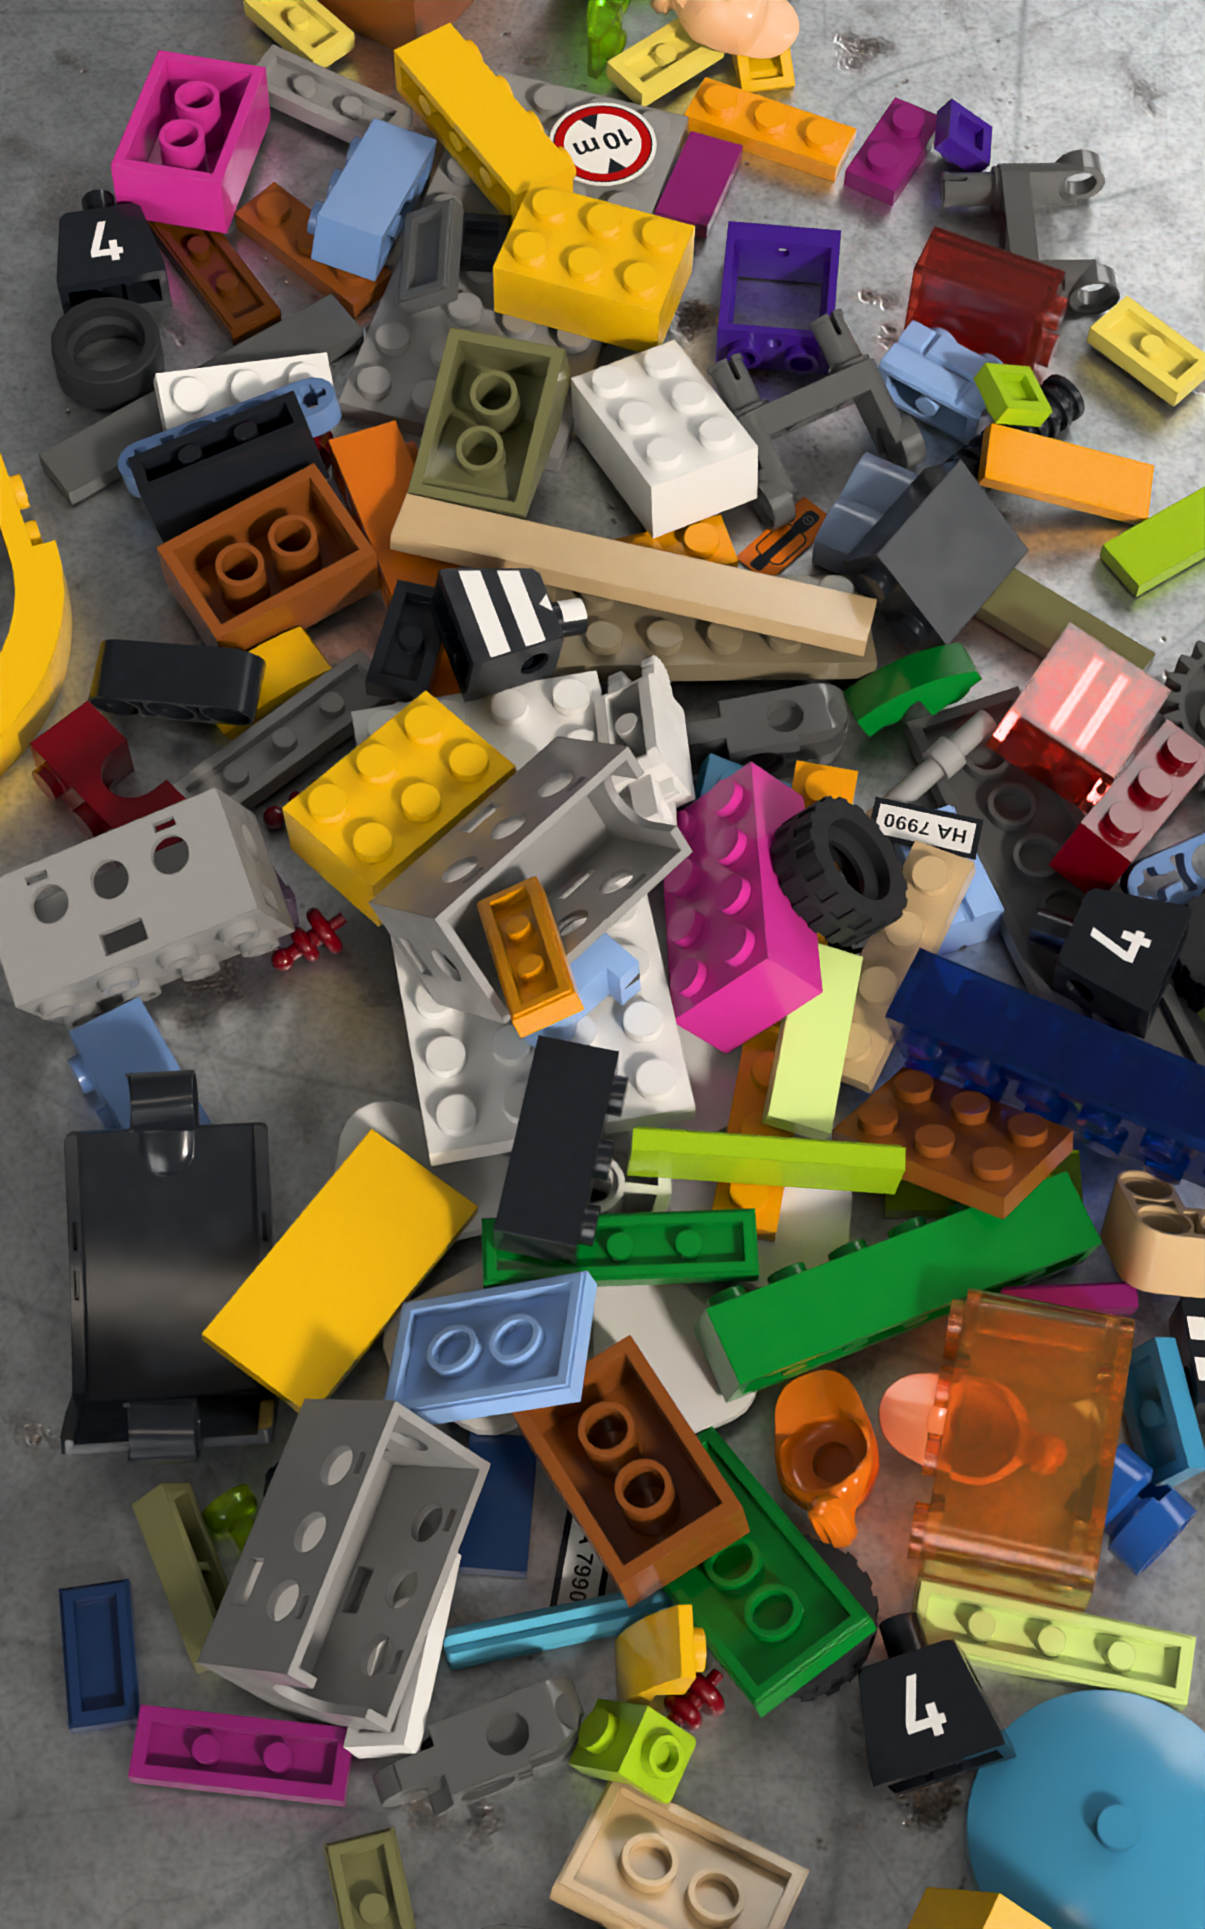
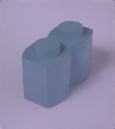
(864, 500)

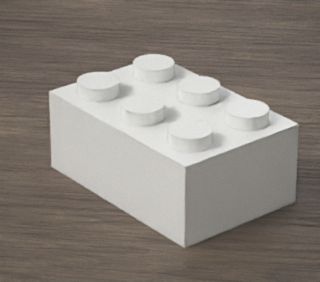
(664, 438)

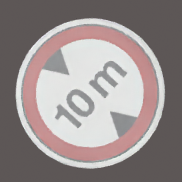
(606, 142)

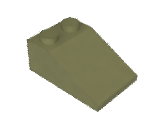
(491, 422)

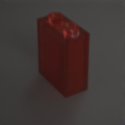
(988, 299)
(1079, 718)

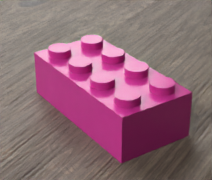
(730, 931)

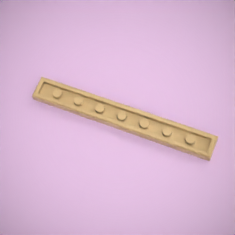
(636, 574)

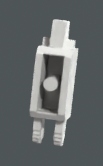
(654, 728)

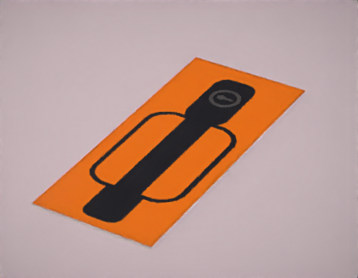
(779, 547)

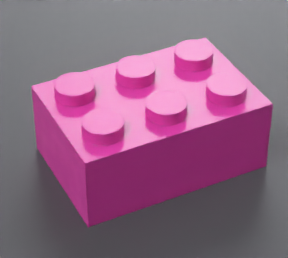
(192, 140)

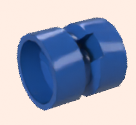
(1141, 1516)

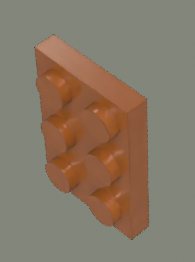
(960, 1140)

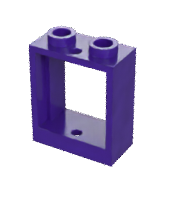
(754, 253)

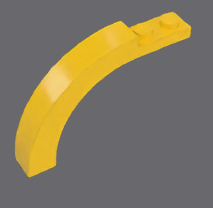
(40, 630)

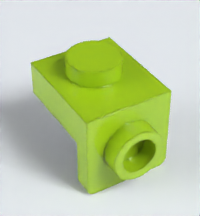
(633, 1748)

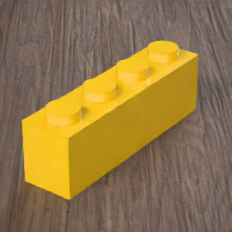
(479, 119)

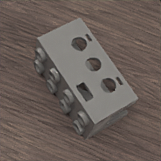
(548, 822)
(160, 911)
(335, 1508)

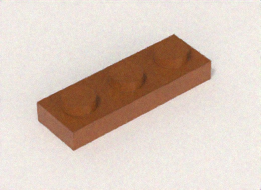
(280, 227)

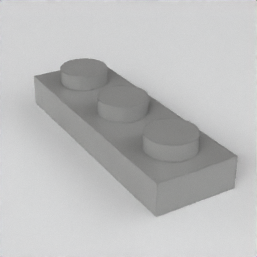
(327, 98)

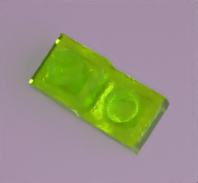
(604, 33)

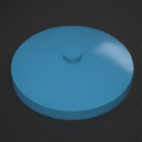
(1094, 1815)

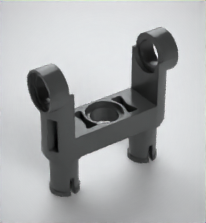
(1013, 191)
(850, 381)

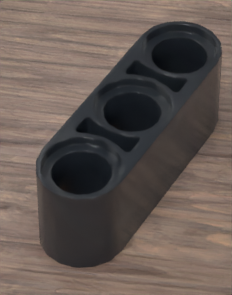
(177, 682)

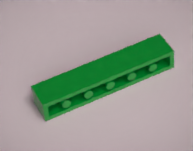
(888, 1286)

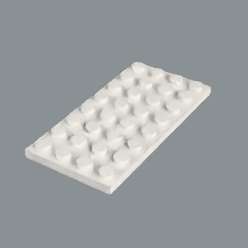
(477, 1069)

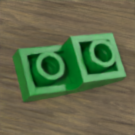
(929, 676)

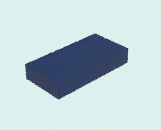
(502, 1518)
(100, 1656)

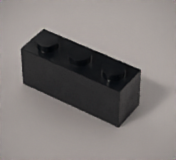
(223, 464)
(560, 1151)

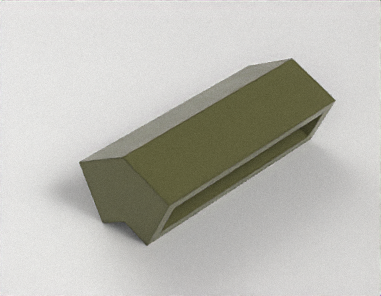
(183, 1561)

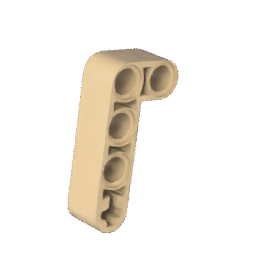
(1154, 1236)

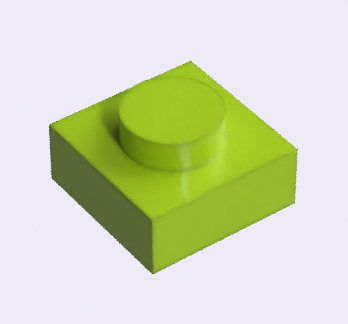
(1012, 395)

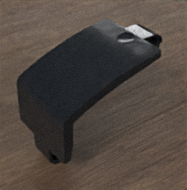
(157, 1246)

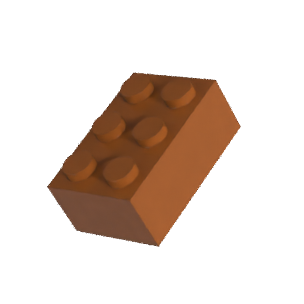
(270, 564)
(634, 1474)

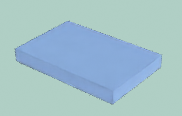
(493, 1349)

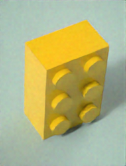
(593, 268)
(393, 799)

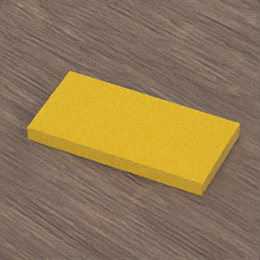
(340, 1273)

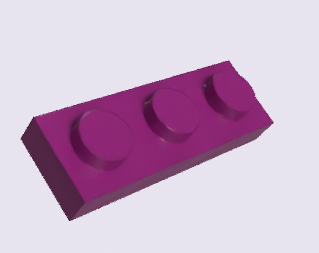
(241, 1755)

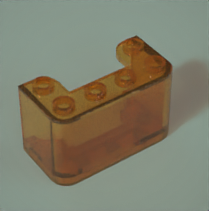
(1023, 1448)

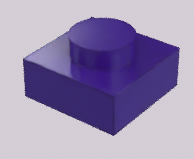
(963, 137)

